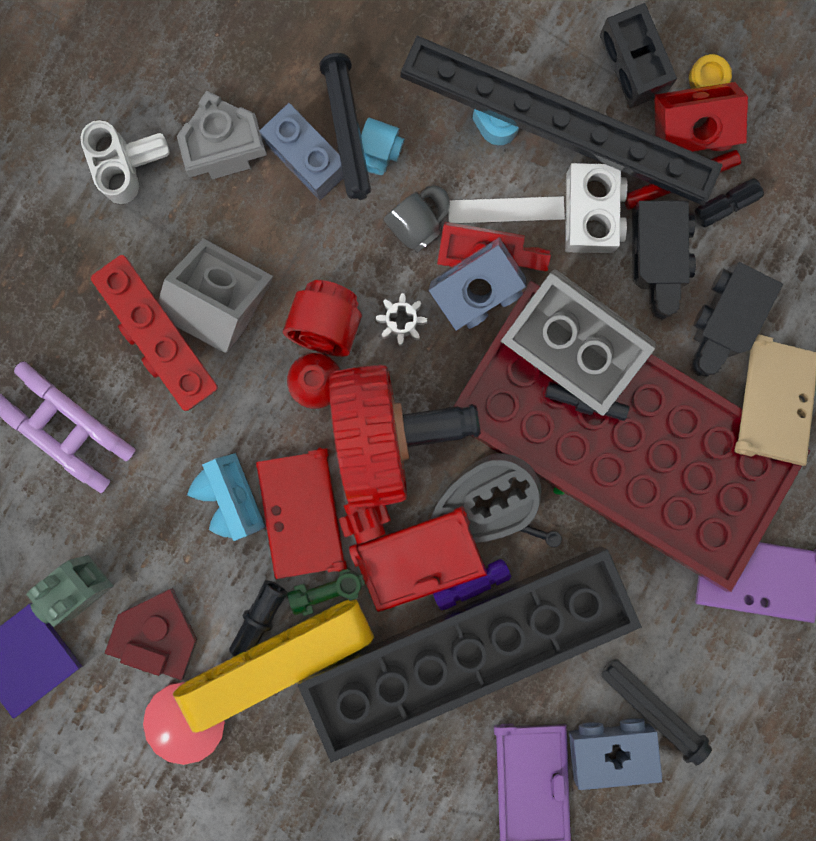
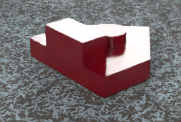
(154, 637)

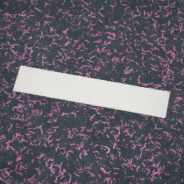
(506, 209)

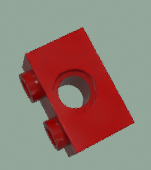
(723, 106)

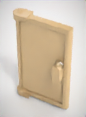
(772, 403)

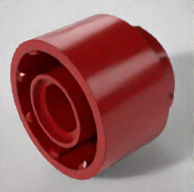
(324, 318)

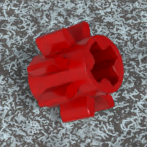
(364, 522)

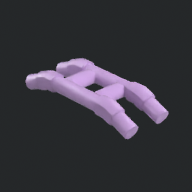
(85, 426)

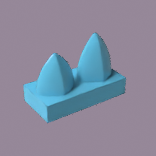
(225, 482)

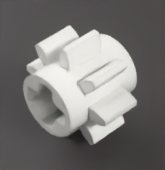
(393, 313)

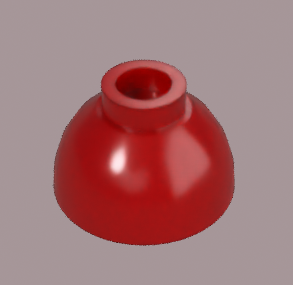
(310, 380)

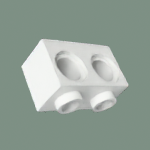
(584, 207)

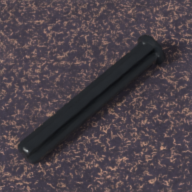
(353, 162)

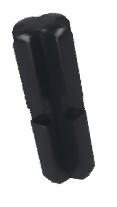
(734, 200)

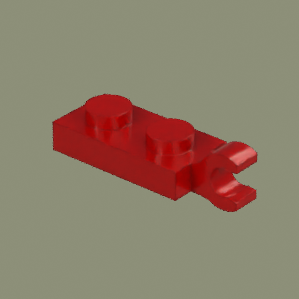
(462, 241)

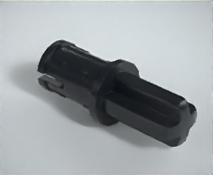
(258, 617)

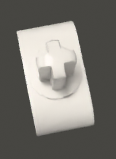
(119, 158)

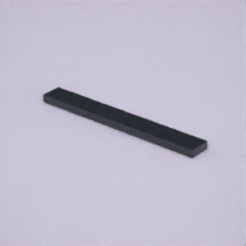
(561, 120)

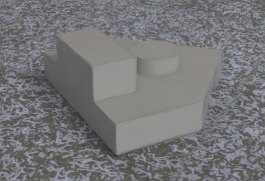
(219, 139)

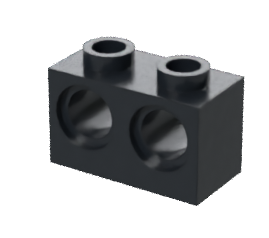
(637, 55)

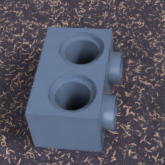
(303, 151)

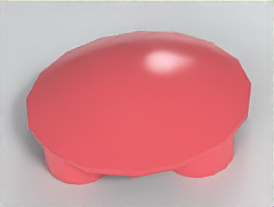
(170, 733)

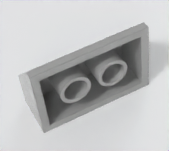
(579, 342)

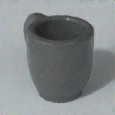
(414, 220)

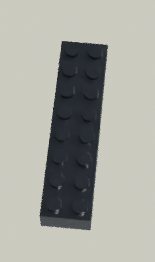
(468, 653)

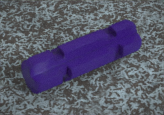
(496, 573)

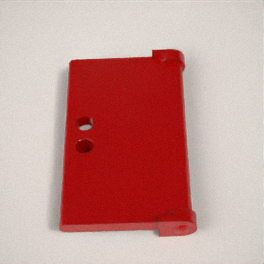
(302, 505)
(415, 555)

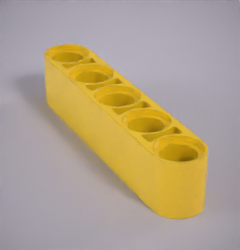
(273, 665)

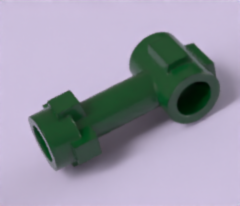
(347, 586)

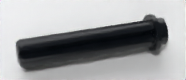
(657, 713)

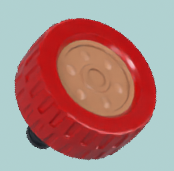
(376, 435)

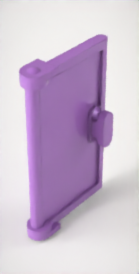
(776, 573)
(525, 783)

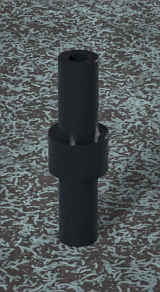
(559, 393)

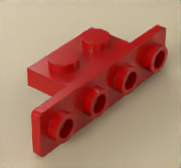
(149, 326)

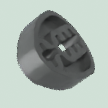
(481, 479)

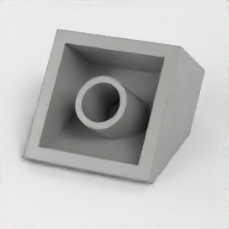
(213, 294)

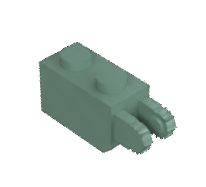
(68, 591)

